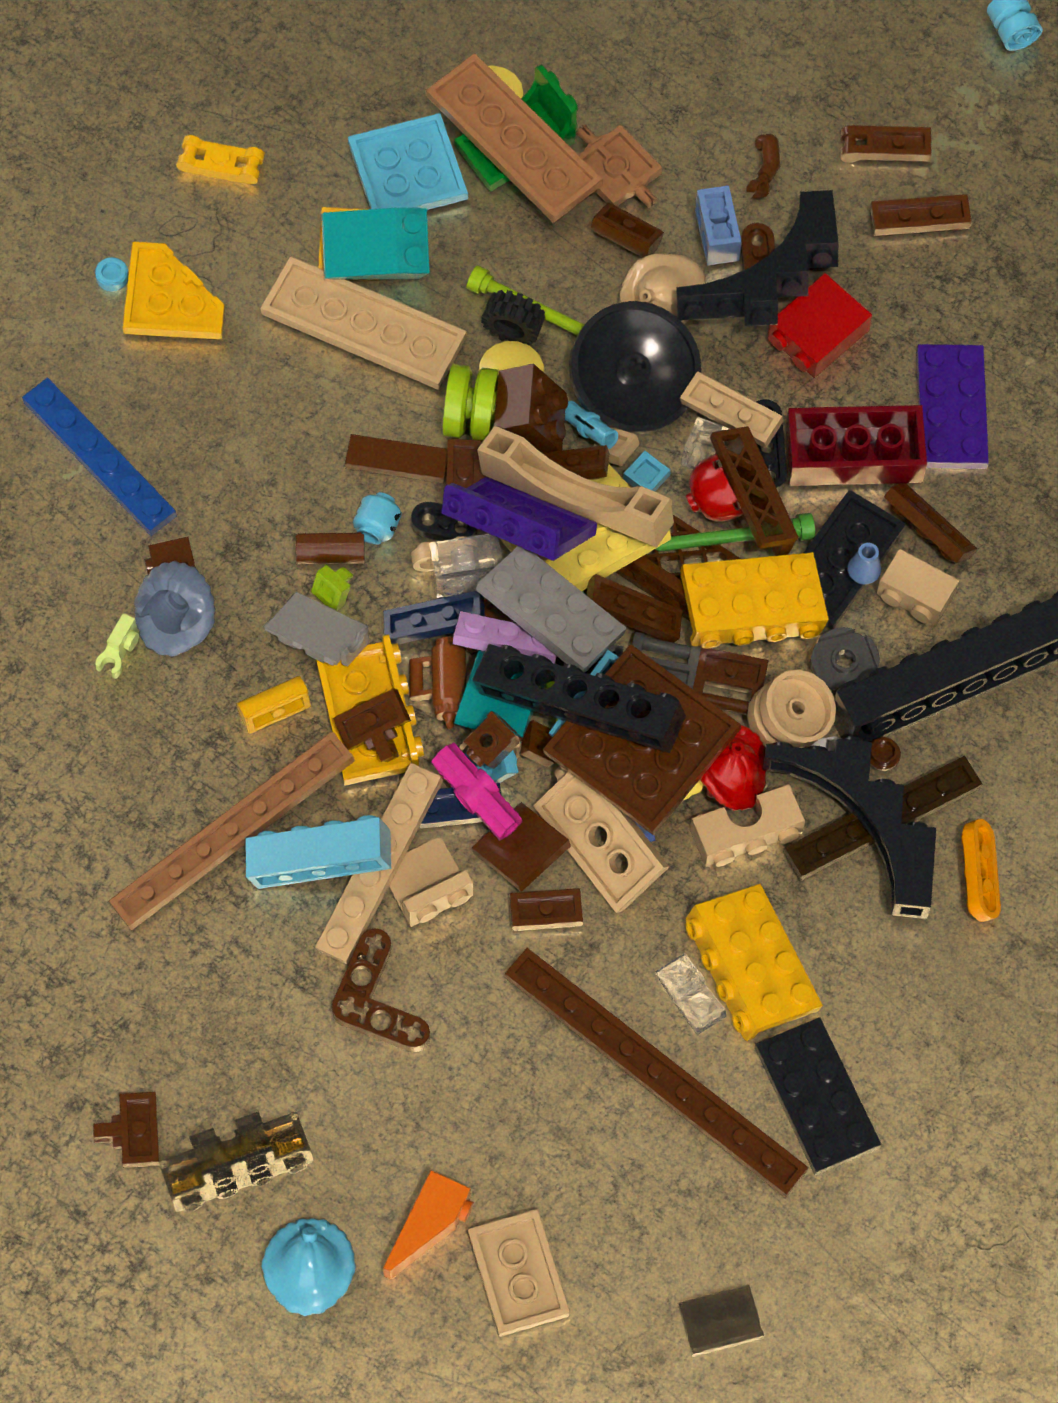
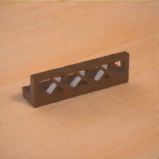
(760, 488)

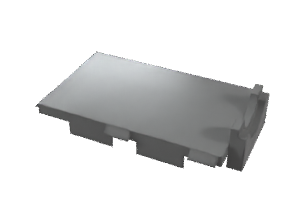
(318, 630)

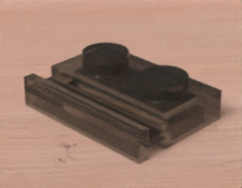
(720, 1320)

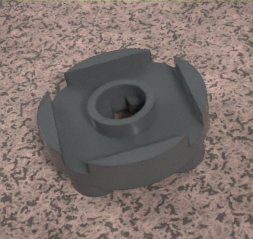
(848, 643)

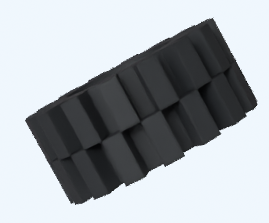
(513, 317)

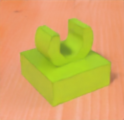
(332, 586)

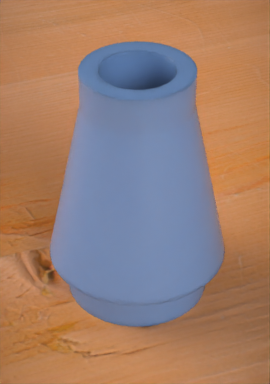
(865, 564)

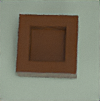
(534, 741)

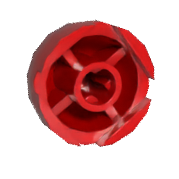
(712, 492)

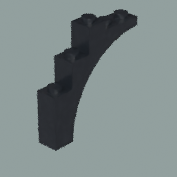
(781, 274)
(878, 806)

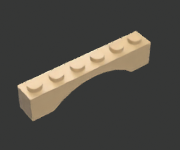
(624, 509)

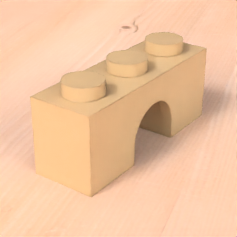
(722, 840)

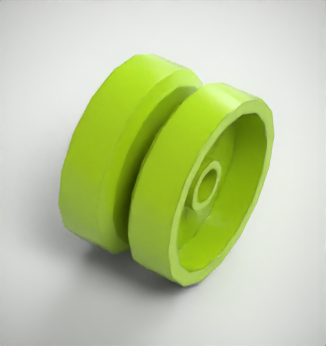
(471, 403)

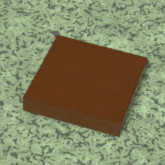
(525, 851)

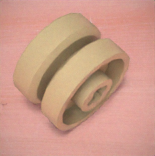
(792, 709)

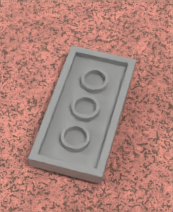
(550, 608)

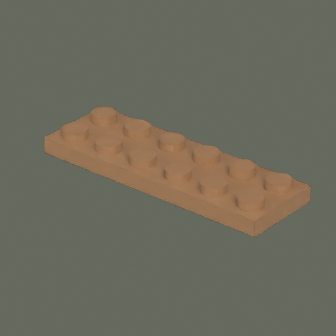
(514, 137)

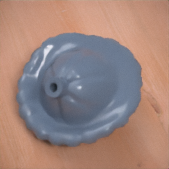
(174, 608)

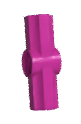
(476, 791)

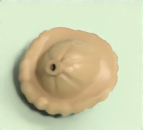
(656, 279)

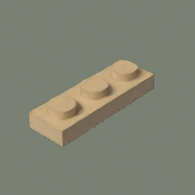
(731, 408)

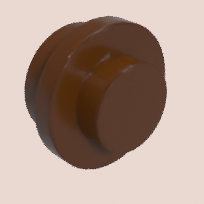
(884, 754)

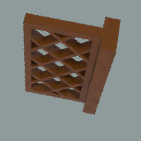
(665, 586)

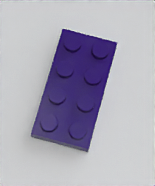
(953, 405)

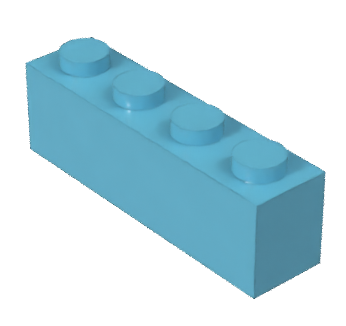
(318, 852)

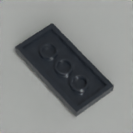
(839, 539)
(817, 1096)

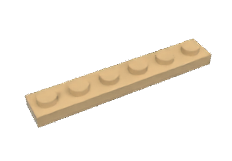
(367, 890)

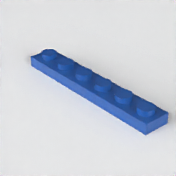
(99, 457)

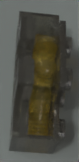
(223, 1167)

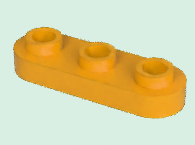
(981, 870)

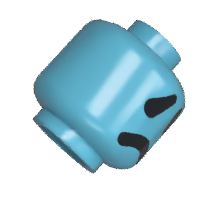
(377, 518)

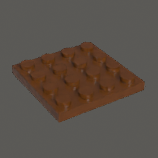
(639, 778)

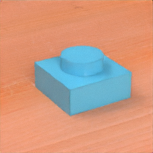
(646, 472)

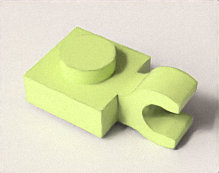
(122, 639)

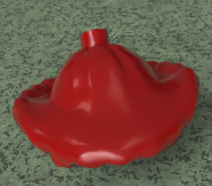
(737, 772)

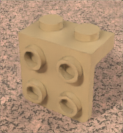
(429, 882)

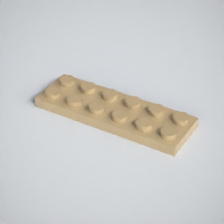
(364, 323)

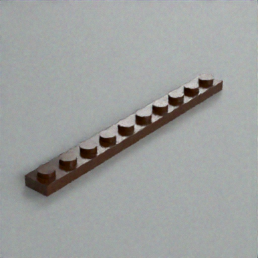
(656, 1072)

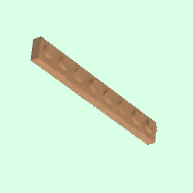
(229, 831)

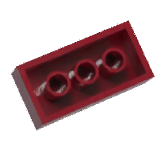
(855, 445)

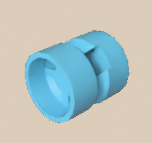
(1014, 23)

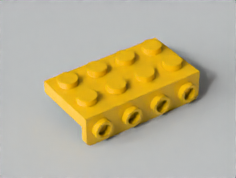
(754, 600)
(365, 678)
(751, 961)

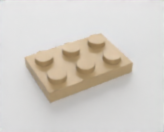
(518, 1273)

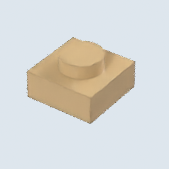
(624, 447)

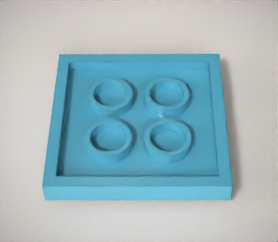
(408, 165)

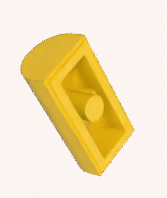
(274, 704)

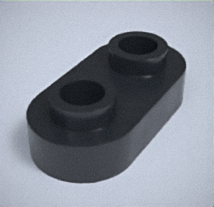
(443, 525)

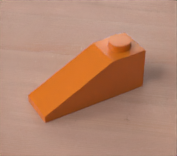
(431, 1220)

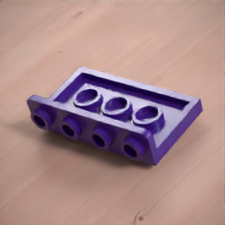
(517, 517)

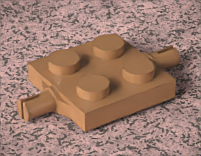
(621, 164)

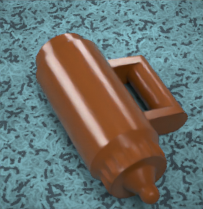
(448, 679)

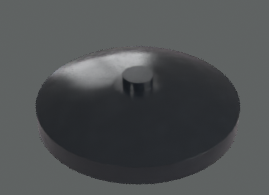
(633, 366)

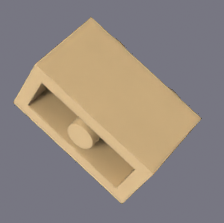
(917, 587)

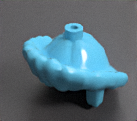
(308, 1266)

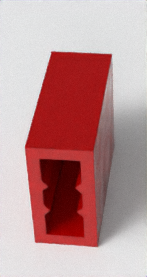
(819, 326)

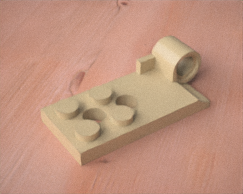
(577, 814)

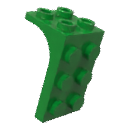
(549, 103)

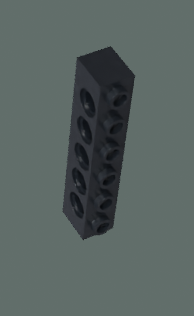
(655, 730)

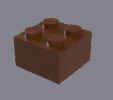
(531, 407)

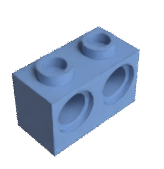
(718, 225)

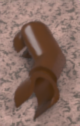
(769, 146)

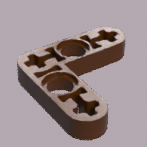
(362, 996)

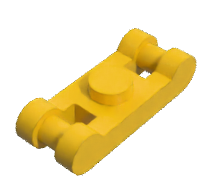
(220, 160)

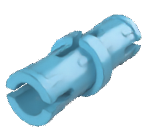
(601, 433)

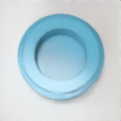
(111, 274)

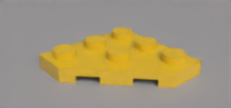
(168, 297)

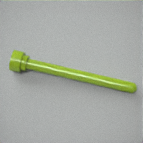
(482, 281)

